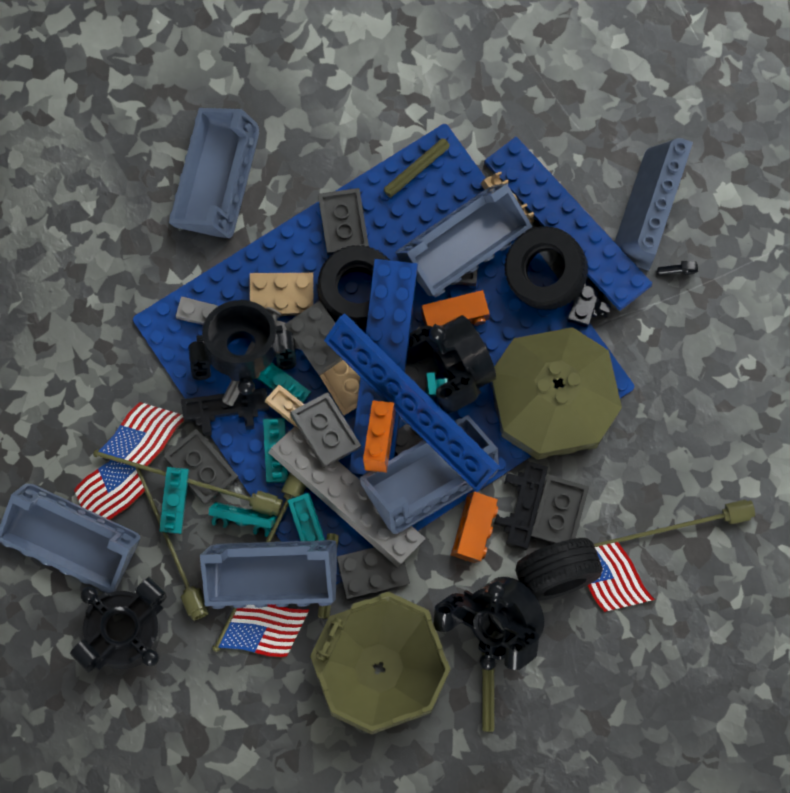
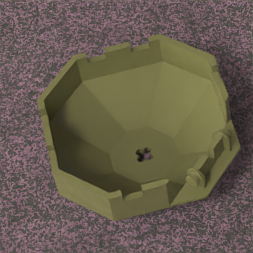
(551, 419)
(374, 633)

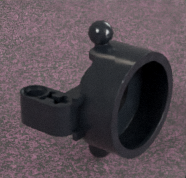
(235, 321)
(459, 357)
(513, 607)
(99, 649)

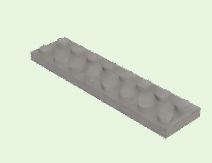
(345, 496)

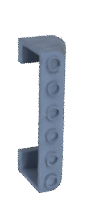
(215, 172)
(652, 200)
(465, 238)
(420, 481)
(68, 537)
(269, 573)

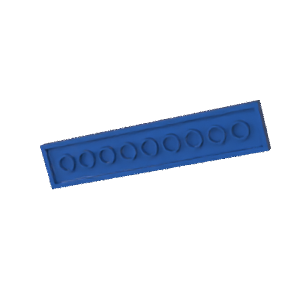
(554, 207)
(390, 330)
(411, 403)

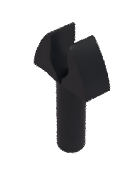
(685, 267)

